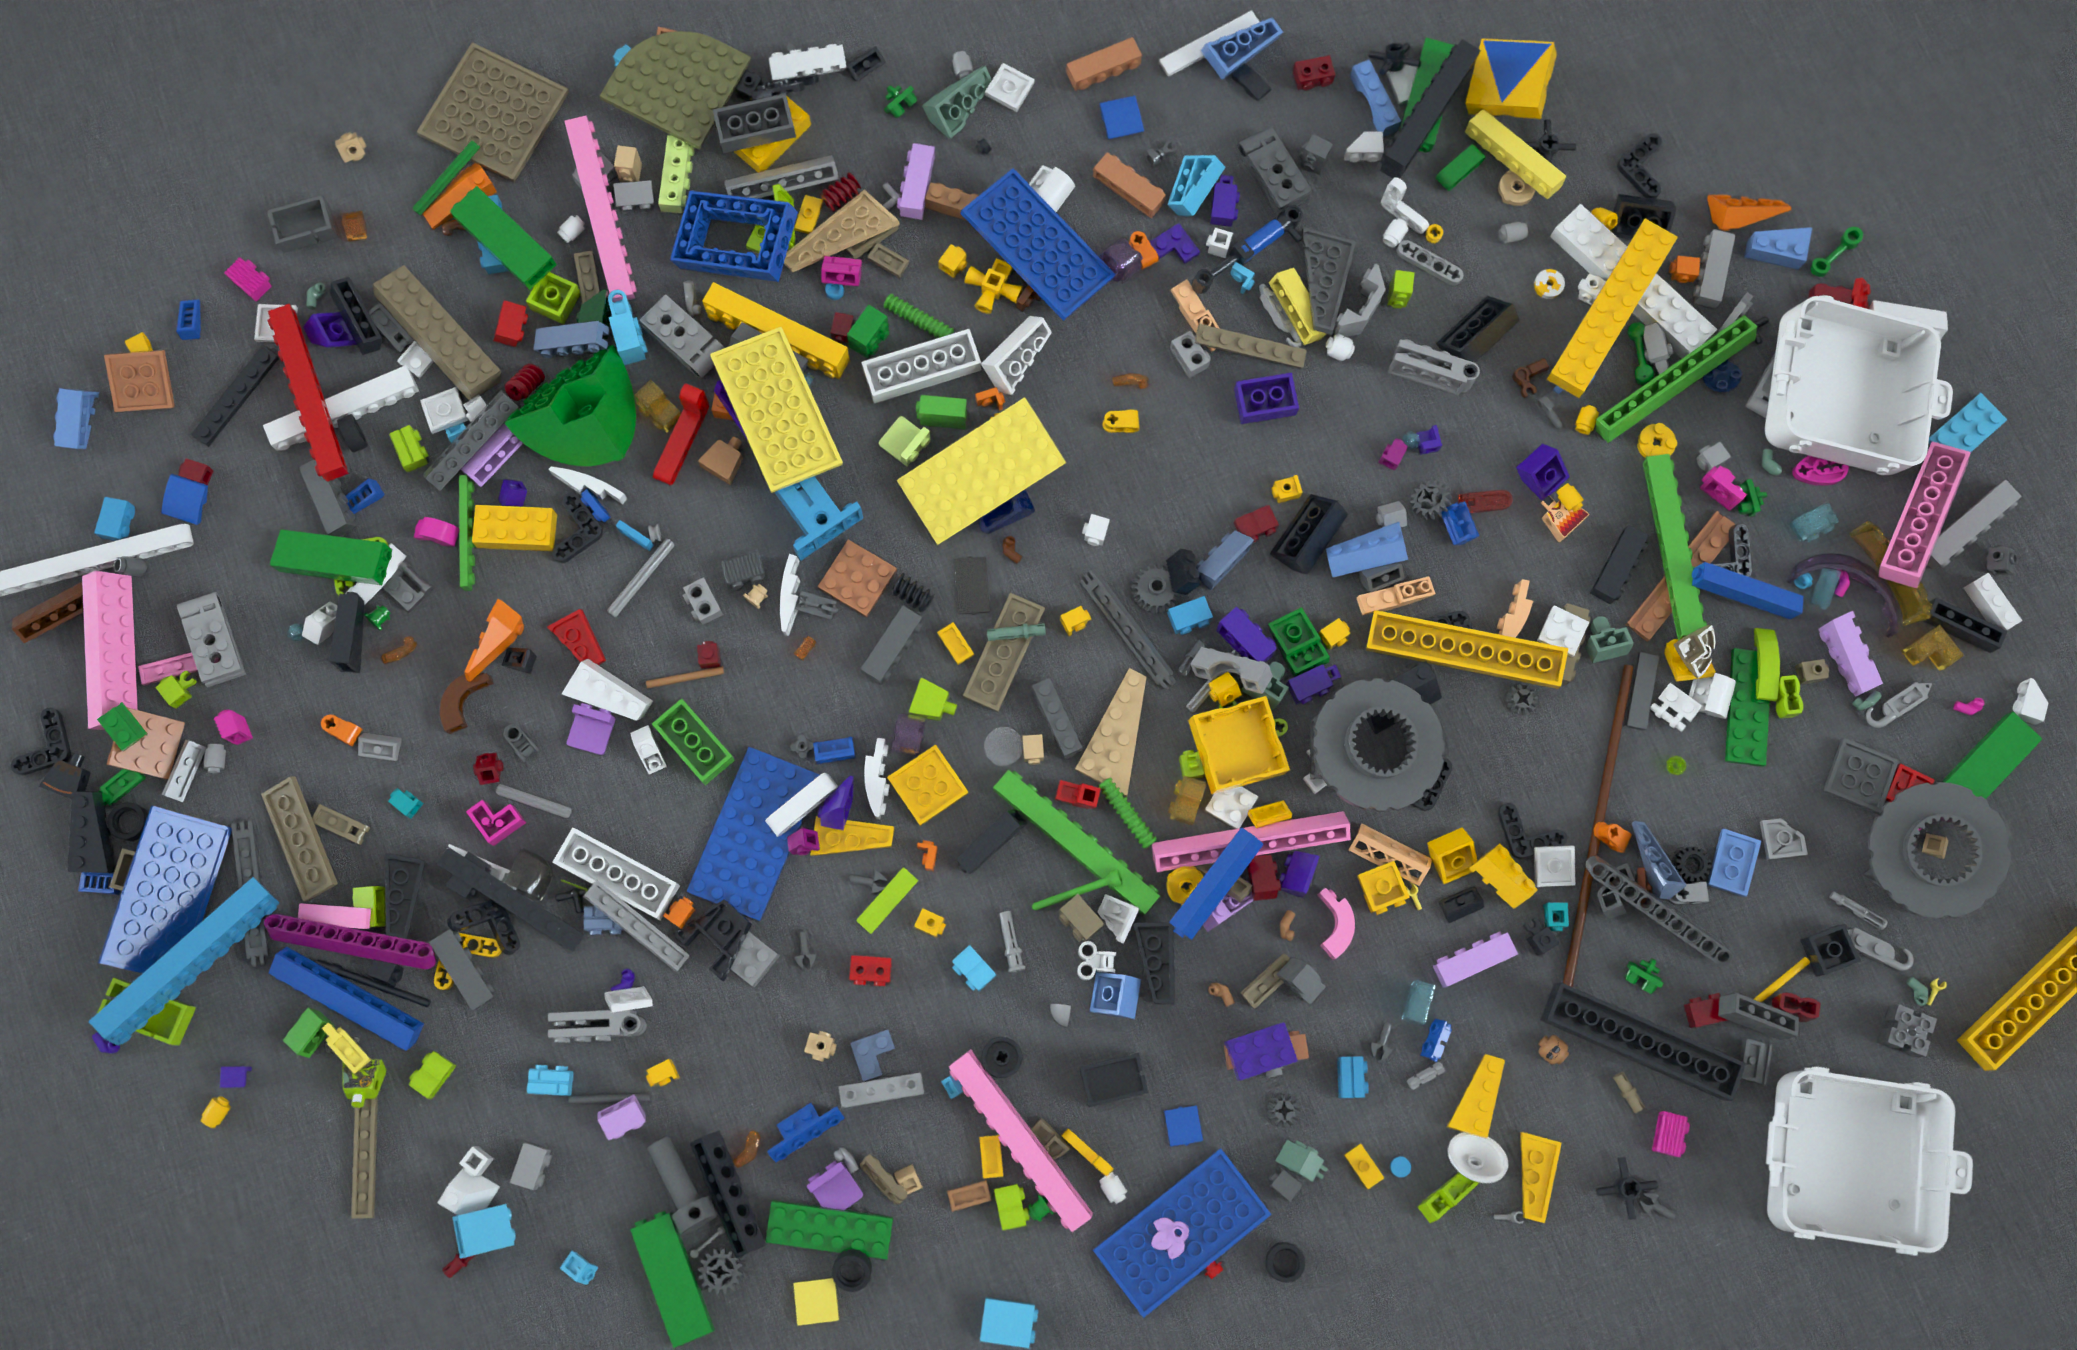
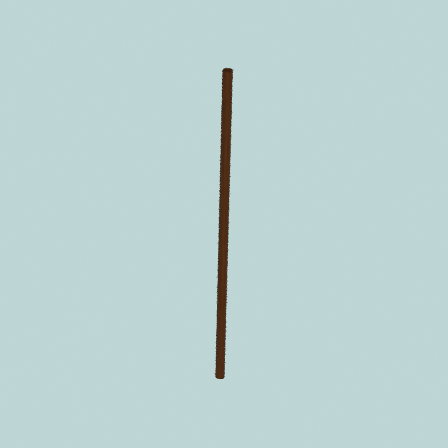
(1599, 817)

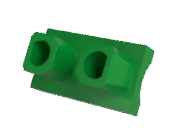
(894, 107)
(1753, 499)
(1635, 971)

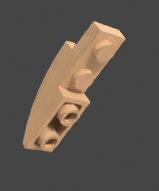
(1192, 307)
(1396, 596)
(1512, 623)

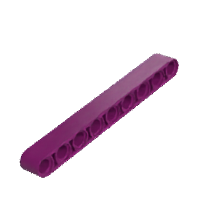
(350, 941)

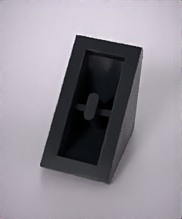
(519, 659)

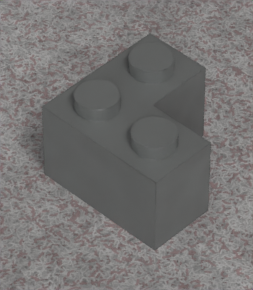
(1302, 979)

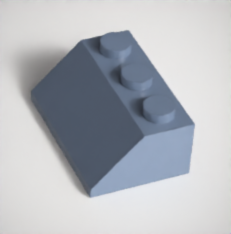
(1223, 558)

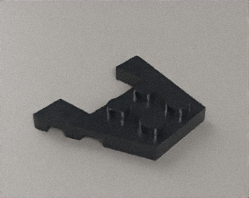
(783, 86)
(725, 928)

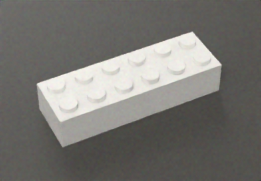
(921, 366)
(617, 872)

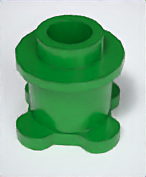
(378, 616)
(1039, 1208)

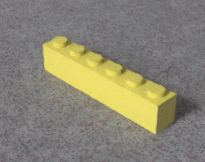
(1515, 154)

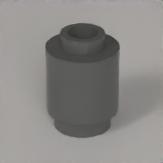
(130, 566)

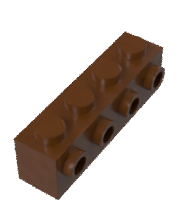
(49, 614)

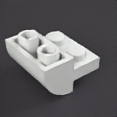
(1052, 186)
(1713, 694)

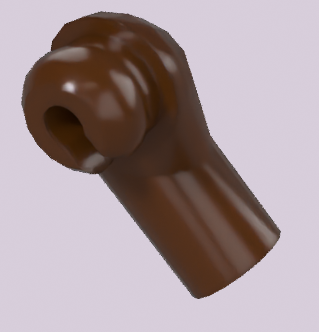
(450, 226)
(1009, 549)

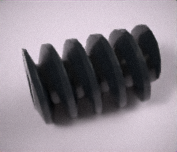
(912, 593)

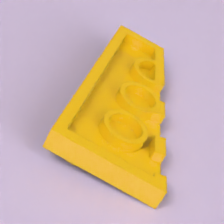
(854, 837)
(1478, 1103)
(1539, 1166)

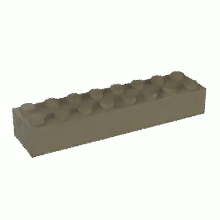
(437, 332)

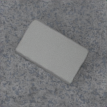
(379, 746)

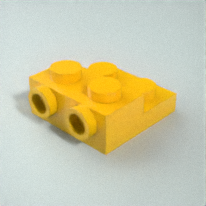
(1678, 667)
(1383, 888)

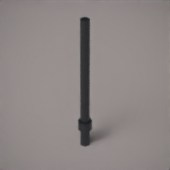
(337, 969)

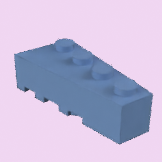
(1238, 48)
(1368, 551)

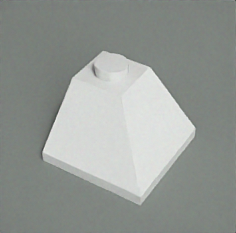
(468, 1193)

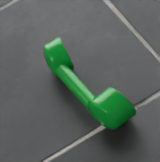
(1849, 240)
(1644, 372)

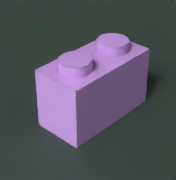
(621, 1117)

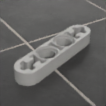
(1431, 260)

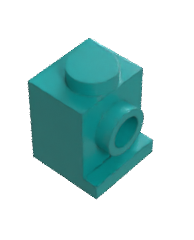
(405, 802)
(1560, 911)

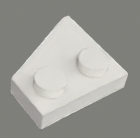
(1118, 916)

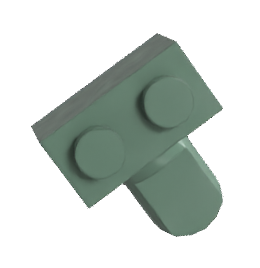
(1606, 641)
(1275, 689)
(1301, 1160)

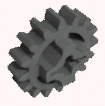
(1438, 493)
(722, 1261)

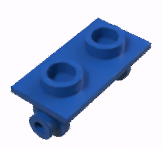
(1439, 1031)

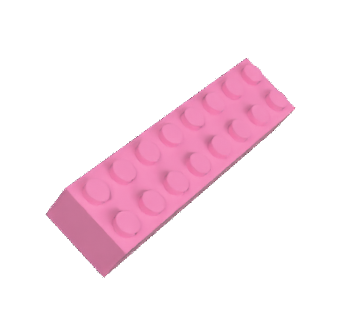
(1924, 514)
(108, 644)

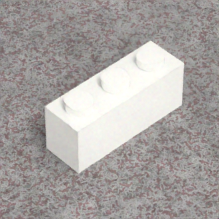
(1992, 602)

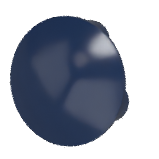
(1723, 377)

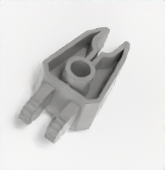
(1657, 347)

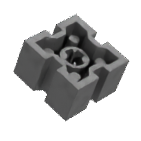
(1907, 1031)

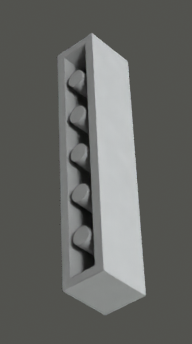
(789, 177)
(1972, 522)

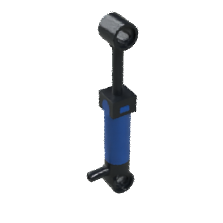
(1245, 249)

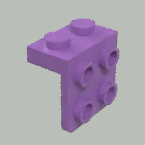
(590, 729)
(835, 1187)

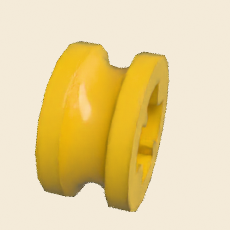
(1438, 230)

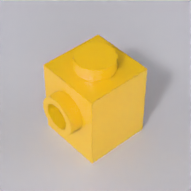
(953, 261)
(1335, 634)
(1224, 689)
(930, 923)

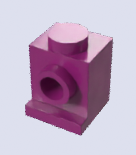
(1393, 454)
(803, 841)

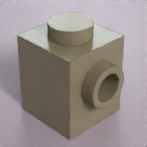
(1812, 671)

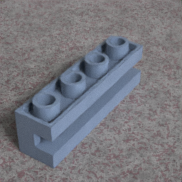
(571, 339)

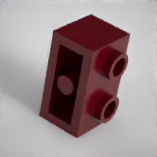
(1314, 73)

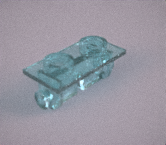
(1825, 587)

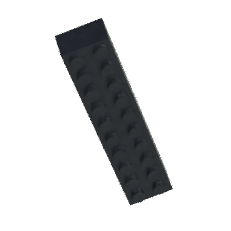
(1643, 1041)

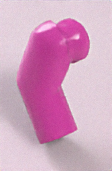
(1844, 583)
(1970, 708)

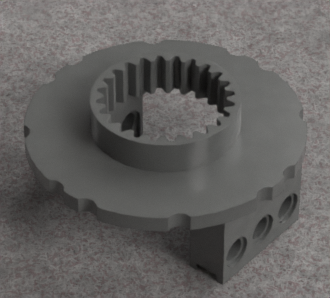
(1336, 760)
(1893, 862)

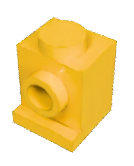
(1286, 495)
(1075, 620)
(662, 1073)

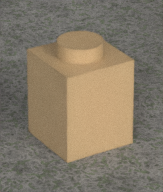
(1033, 749)

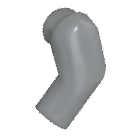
(848, 1158)

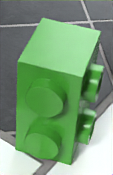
(307, 1033)

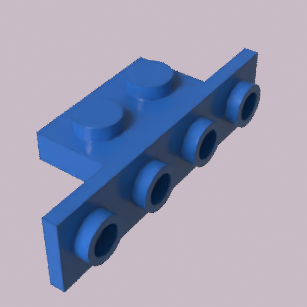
(802, 1128)

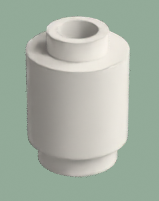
(571, 228)
(1395, 232)
(1113, 1188)

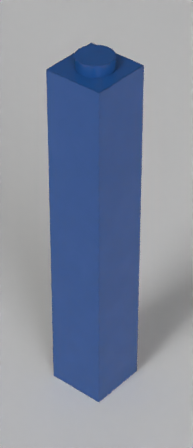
(1747, 590)
(1216, 883)

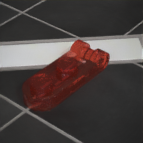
(1487, 500)

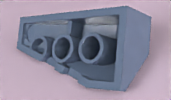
(1658, 868)

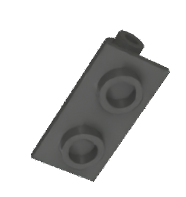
(816, 605)

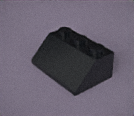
(1633, 211)

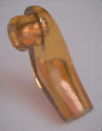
(1131, 378)
(400, 652)
(750, 1150)

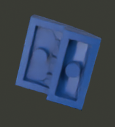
(1121, 117)
(184, 499)

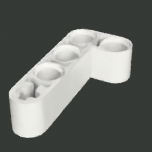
(801, 804)

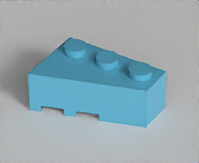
(1194, 183)

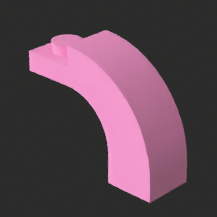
(1344, 924)

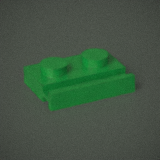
(122, 726)

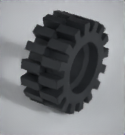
(1703, 864)

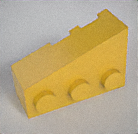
(1505, 875)

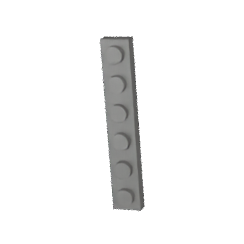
(636, 925)

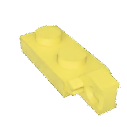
(346, 1048)

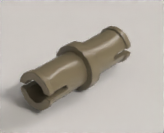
(1628, 1092)

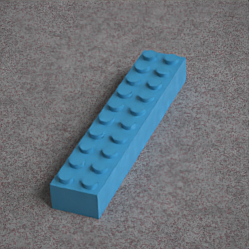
(184, 962)

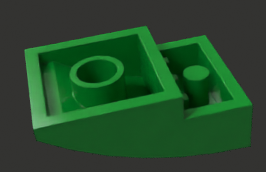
(1298, 642)

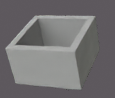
(753, 960)

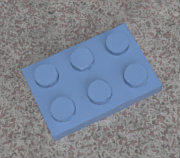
(1734, 862)

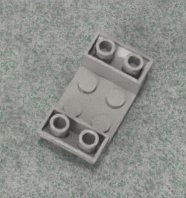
(1373, 288)

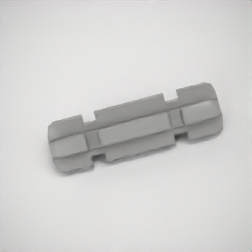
(1425, 1075)

